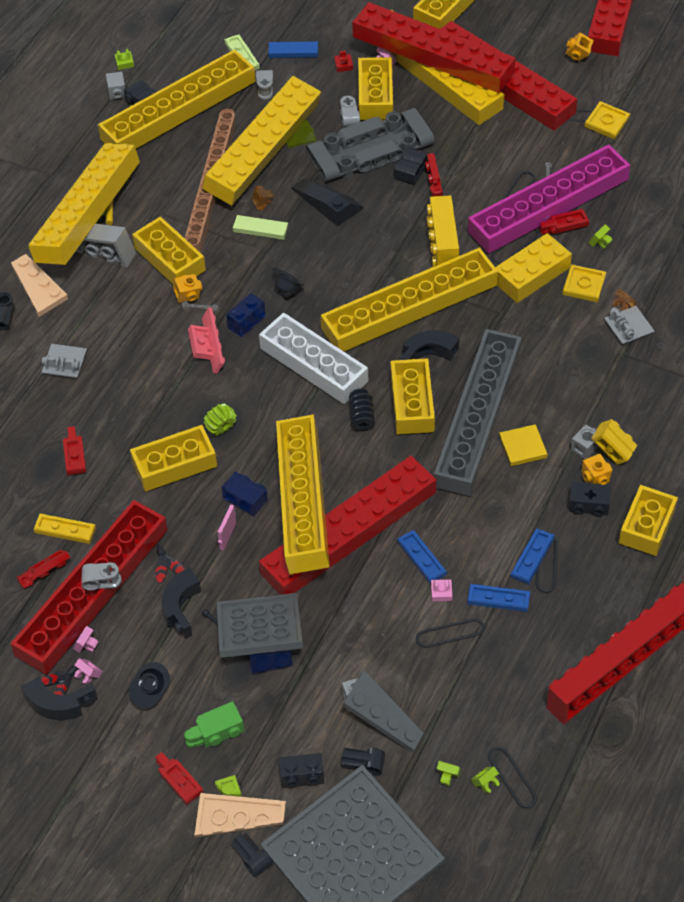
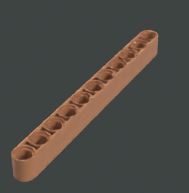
(204, 200)

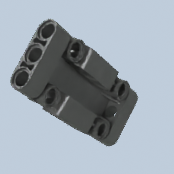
(369, 144)

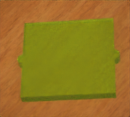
(302, 135)

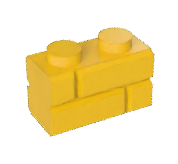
(614, 441)

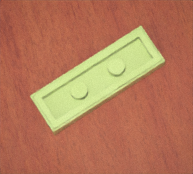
(237, 43)
(260, 227)

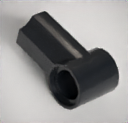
(6, 309)
(371, 759)
(254, 859)

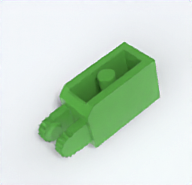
(215, 726)

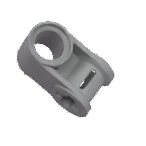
(265, 84)
(349, 111)
(99, 575)

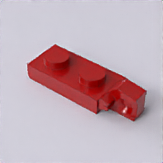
(434, 178)
(564, 222)
(74, 453)
(42, 568)
(178, 778)

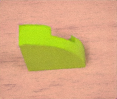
(228, 786)

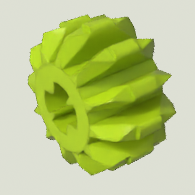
(220, 419)

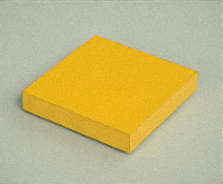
(607, 120)
(584, 283)
(523, 445)

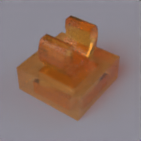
(261, 197)
(624, 298)

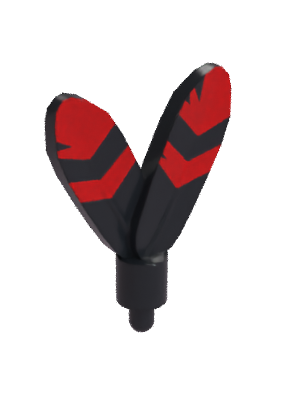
(166, 561)
(63, 679)

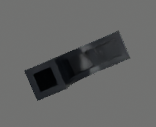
(431, 343)
(176, 592)
(57, 706)

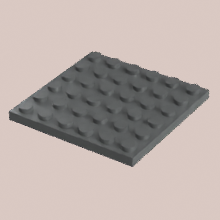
(353, 846)

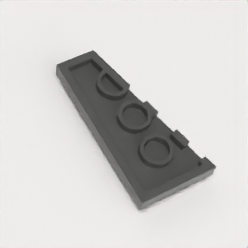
(379, 710)

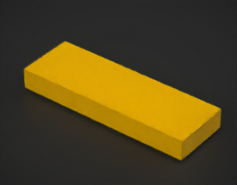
(64, 528)

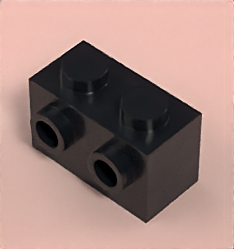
(301, 770)

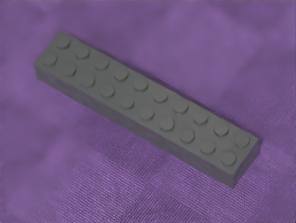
(477, 412)

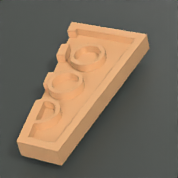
(39, 287)
(231, 813)

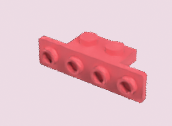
(205, 341)

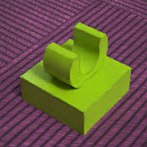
(124, 60)
(601, 237)
(448, 771)
(484, 777)

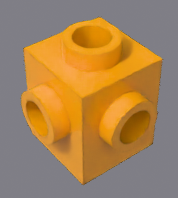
(579, 47)
(187, 288)
(596, 470)

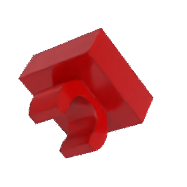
(343, 62)

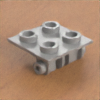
(628, 324)
(63, 360)

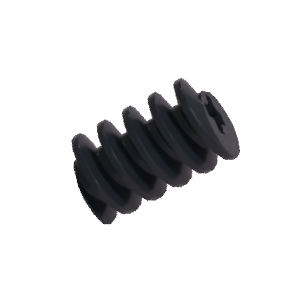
(361, 409)

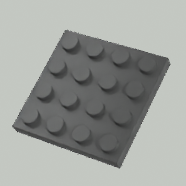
(259, 625)

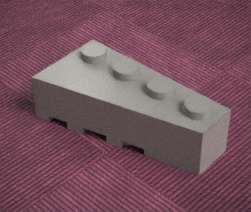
(110, 243)

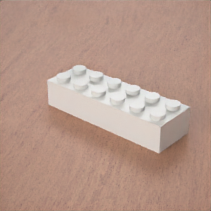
(313, 357)

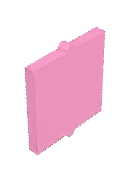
(227, 527)

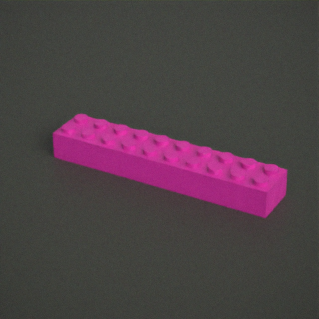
(548, 197)

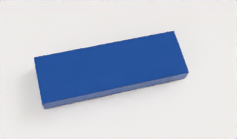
(293, 49)
(421, 556)
(532, 556)
(498, 597)

